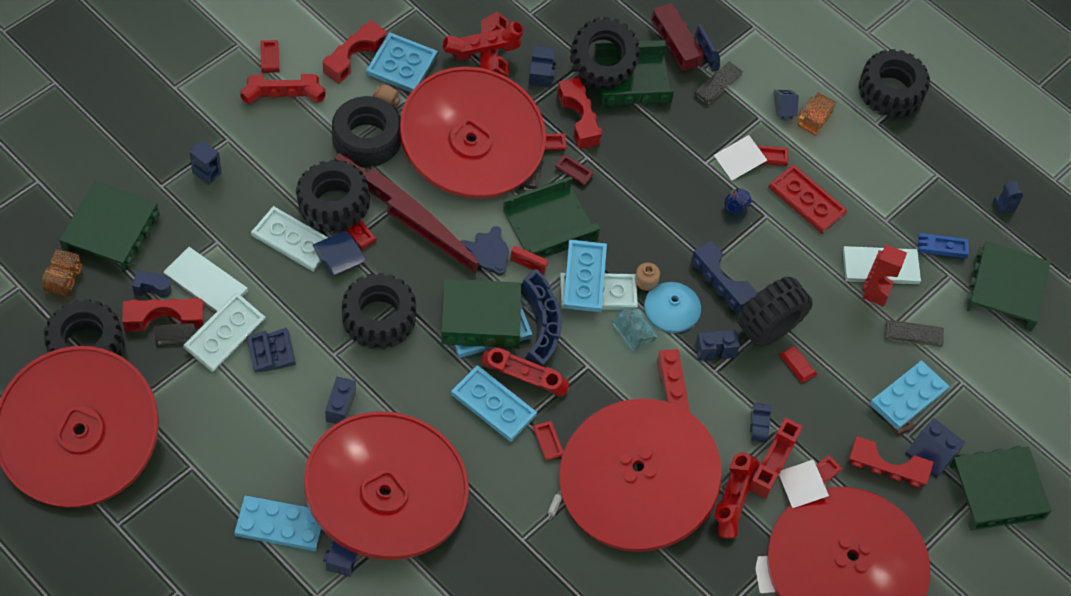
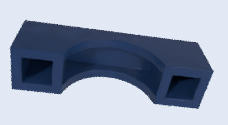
(736, 293)

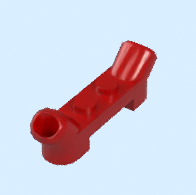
(463, 47)
(259, 87)
(525, 371)
(729, 510)

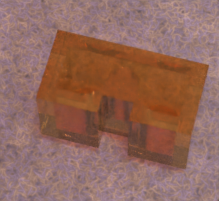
(816, 113)
(61, 273)

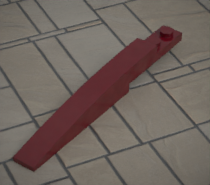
(415, 216)

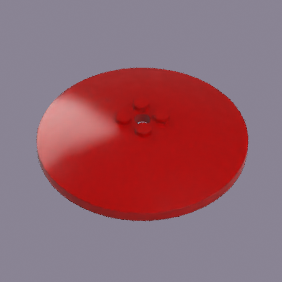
(479, 105)
(49, 403)
(392, 454)
(645, 506)
(813, 541)

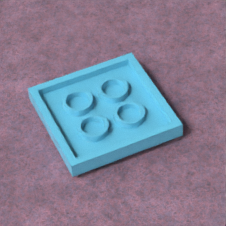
(401, 62)

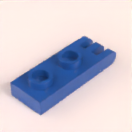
(943, 245)

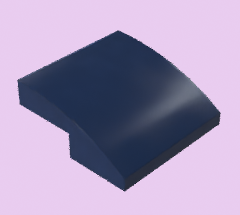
(710, 52)
(339, 253)
(271, 350)

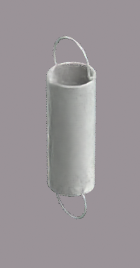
(555, 504)

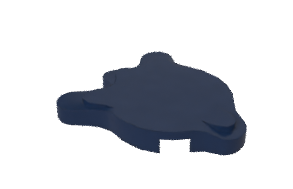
(489, 250)

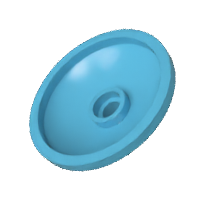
(670, 315)

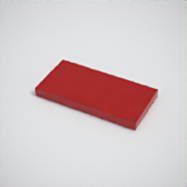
(807, 198)

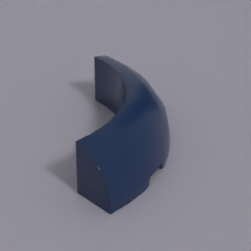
(547, 316)

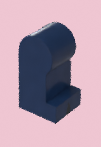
(1009, 198)
(151, 283)
(760, 422)

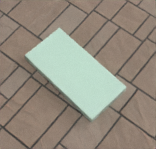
(289, 237)
(860, 260)
(203, 279)
(618, 291)
(224, 332)

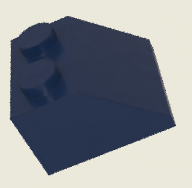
(937, 445)

